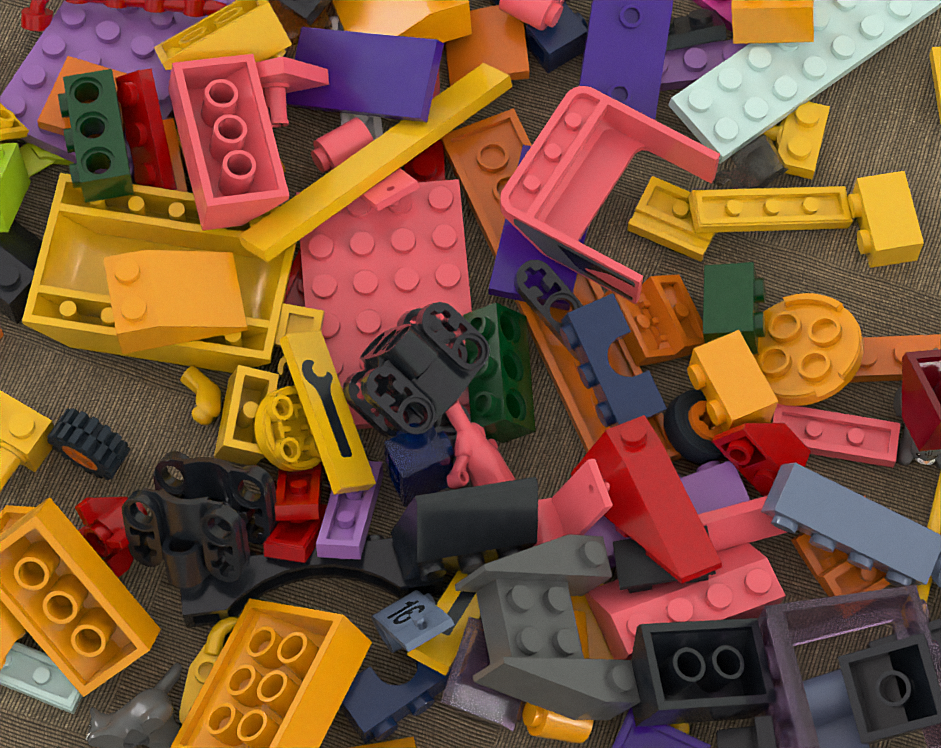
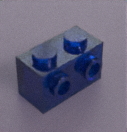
(418, 462)

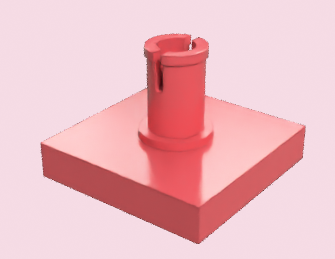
(286, 76)

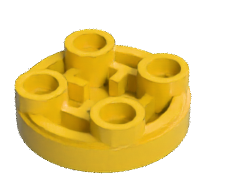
(285, 432)

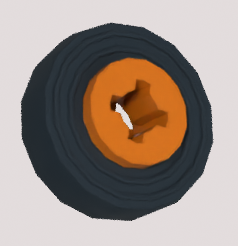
(691, 428)

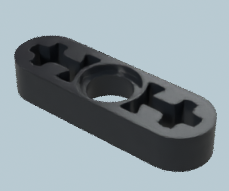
(534, 293)

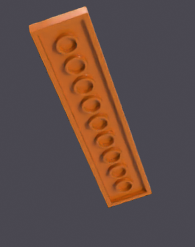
(484, 161)

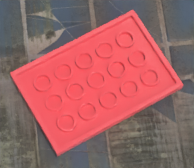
(379, 265)

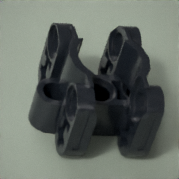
(415, 370)
(206, 525)

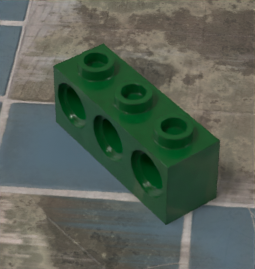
(101, 152)
(503, 386)

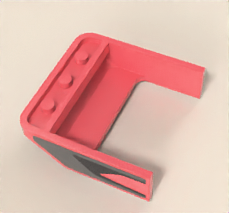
(574, 171)

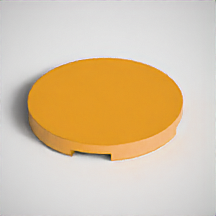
(809, 348)

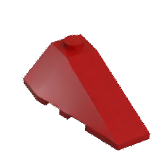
(652, 500)

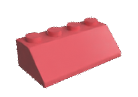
(226, 140)
(735, 592)

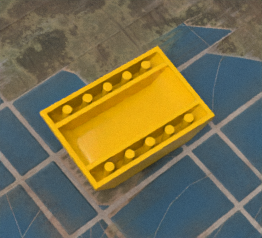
(71, 288)

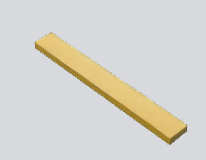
(373, 163)

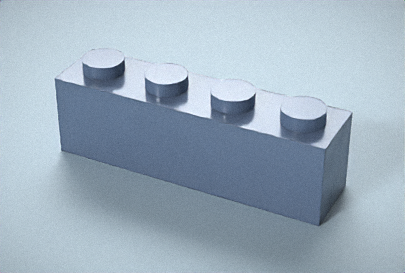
(853, 525)

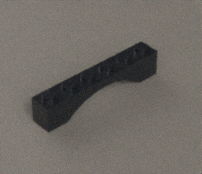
(378, 567)

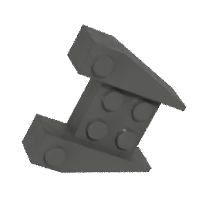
(535, 632)

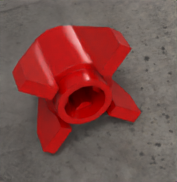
(106, 530)

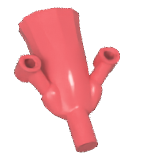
(475, 455)

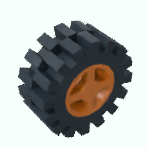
(88, 444)

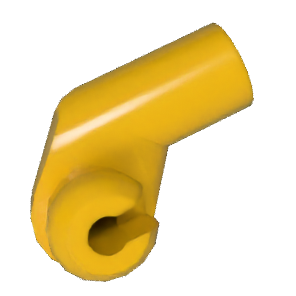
(207, 395)

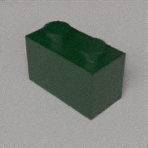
(732, 302)

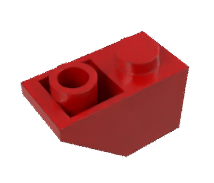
(761, 450)

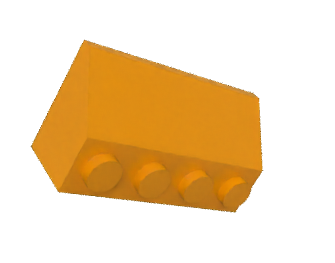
(71, 599)

